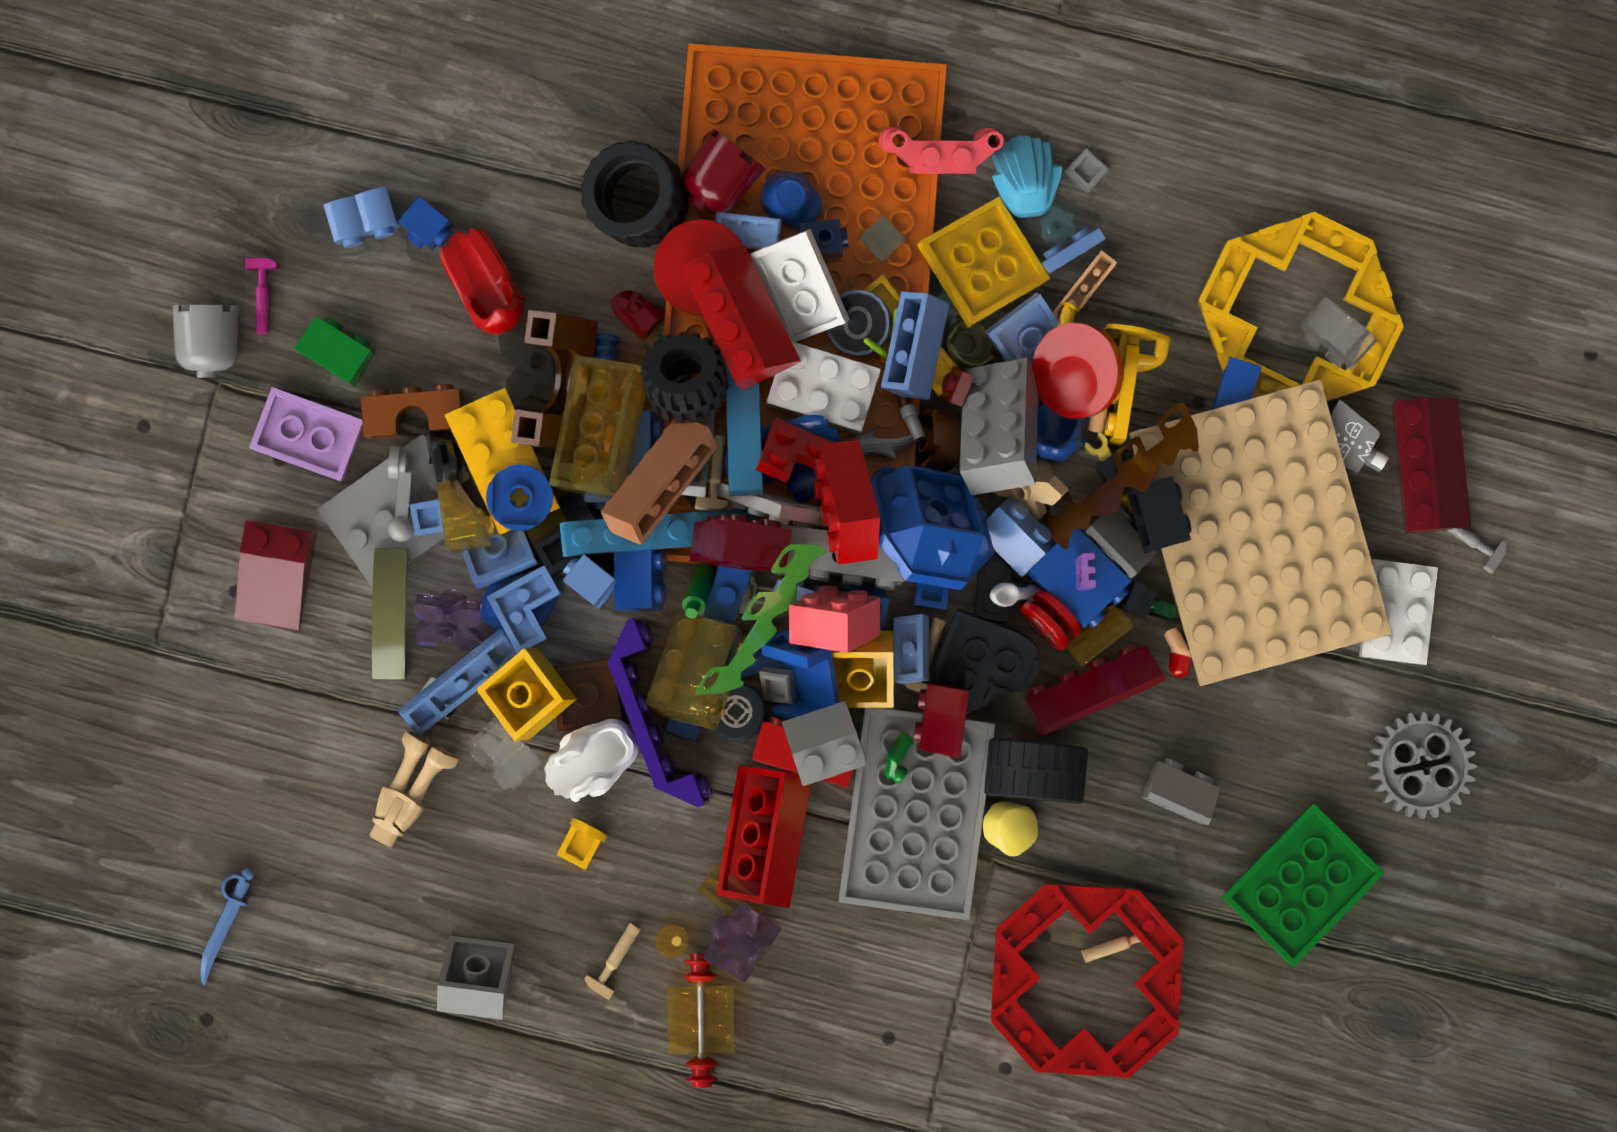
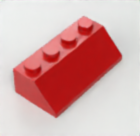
(740, 315)
(764, 835)

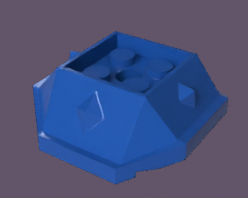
(931, 525)

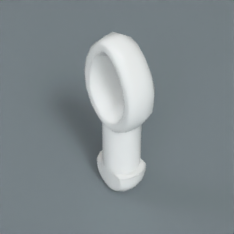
(1007, 594)

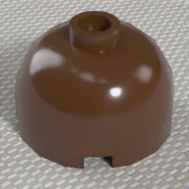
(942, 443)

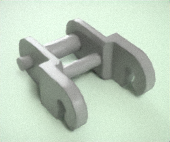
(760, 587)

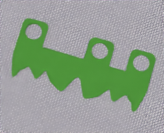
(763, 630)

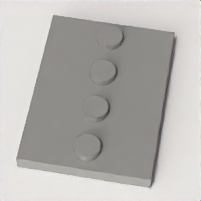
(364, 509)

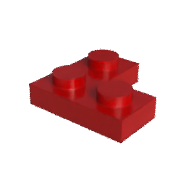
(785, 447)

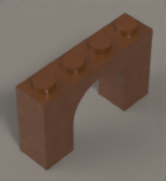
(564, 338)

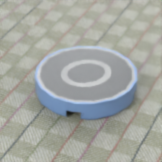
(868, 319)

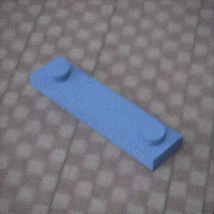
(457, 683)

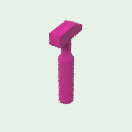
(262, 291)

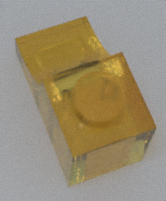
(462, 526)

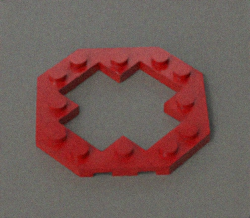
(1082, 1052)

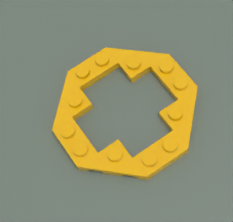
(1276, 247)

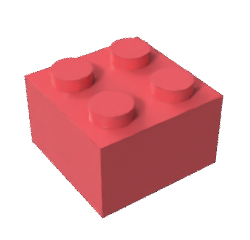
(834, 619)

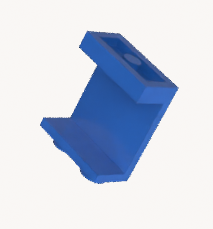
(812, 672)

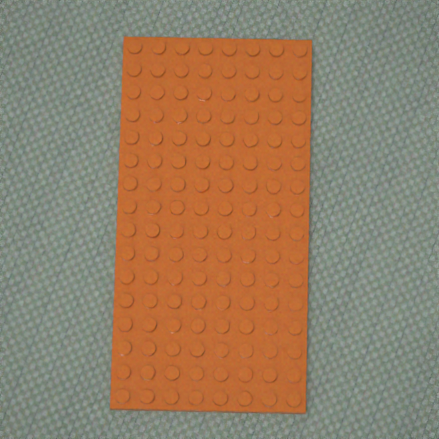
(826, 122)

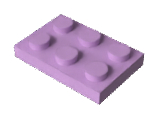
(307, 434)

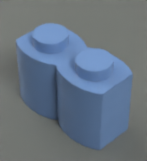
(362, 216)

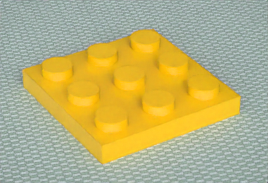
(983, 262)

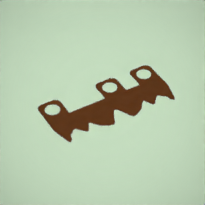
(1135, 473)

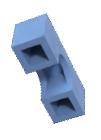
(589, 581)

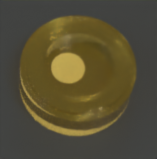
(672, 940)

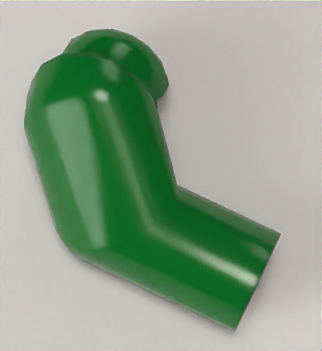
(895, 756)

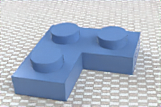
(515, 605)

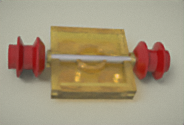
(701, 1020)

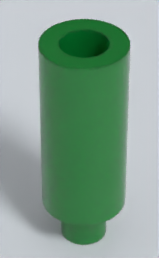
(698, 590)

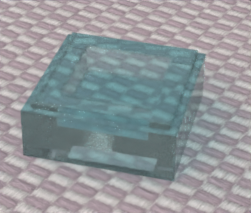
(882, 239)

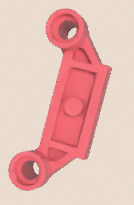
(941, 156)

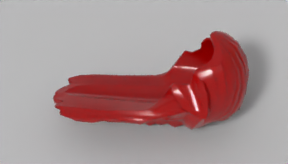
(483, 282)

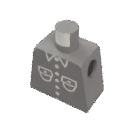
(1356, 439)

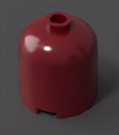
(720, 174)

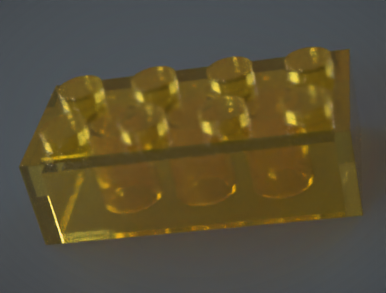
(598, 427)

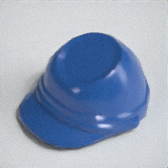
(791, 198)

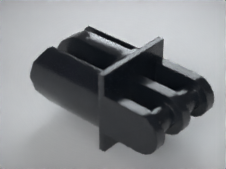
(446, 457)

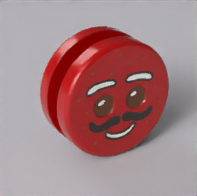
(1051, 620)

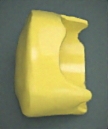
(1010, 827)

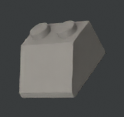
(1119, 542)
(824, 743)
(1180, 792)
(475, 977)

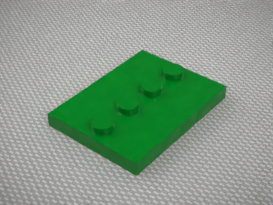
(1302, 885)

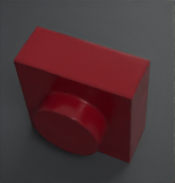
(956, 385)

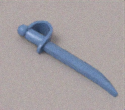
(221, 929)

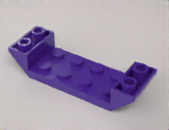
(634, 641)

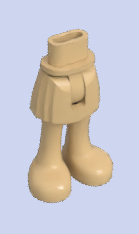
(401, 808)

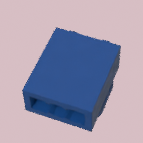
(1057, 575)

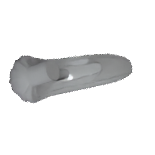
(882, 446)

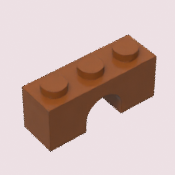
(384, 411)

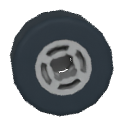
(745, 716)

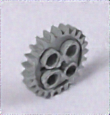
(1428, 793)

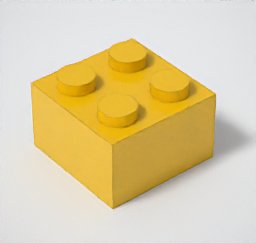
(867, 673)
(526, 694)

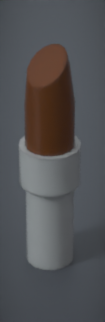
(910, 416)

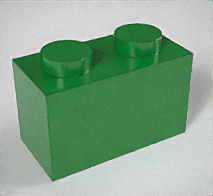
(335, 350)

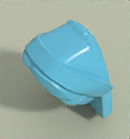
(1026, 176)

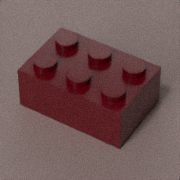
(739, 542)

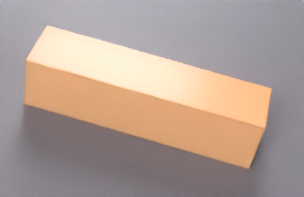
(1088, 282)

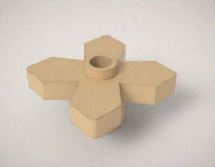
(1045, 491)

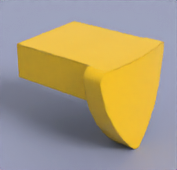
(581, 843)

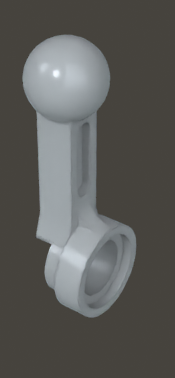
(400, 526)

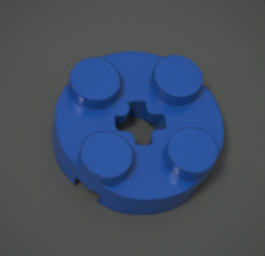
(505, 510)

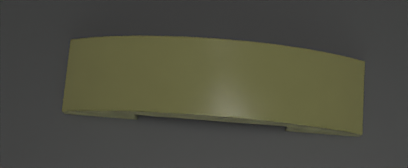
(389, 613)

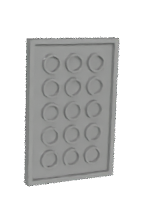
(916, 839)

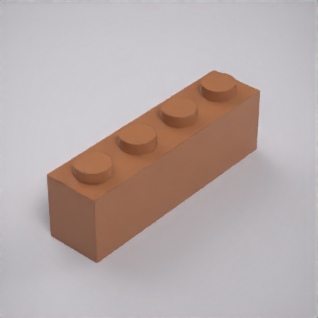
(658, 480)

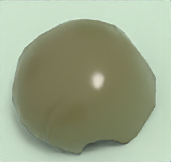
(968, 346)

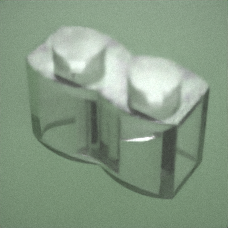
(1336, 333)
(510, 759)

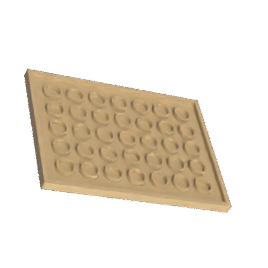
(1274, 537)

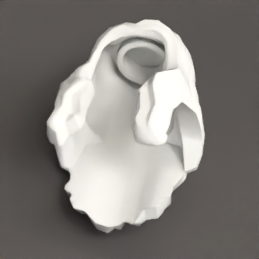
(591, 759)

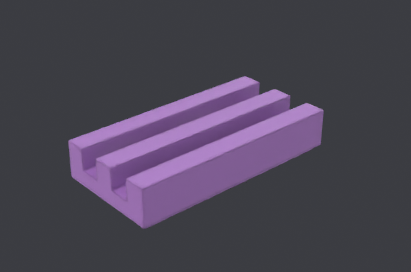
(1083, 572)

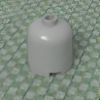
(206, 338)

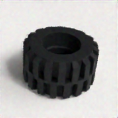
(680, 356)

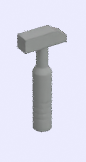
(1475, 542)

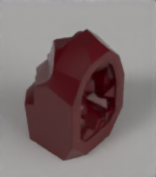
(636, 313)

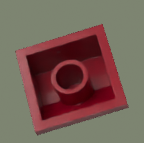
(942, 719)

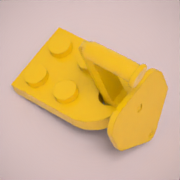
(1133, 362)

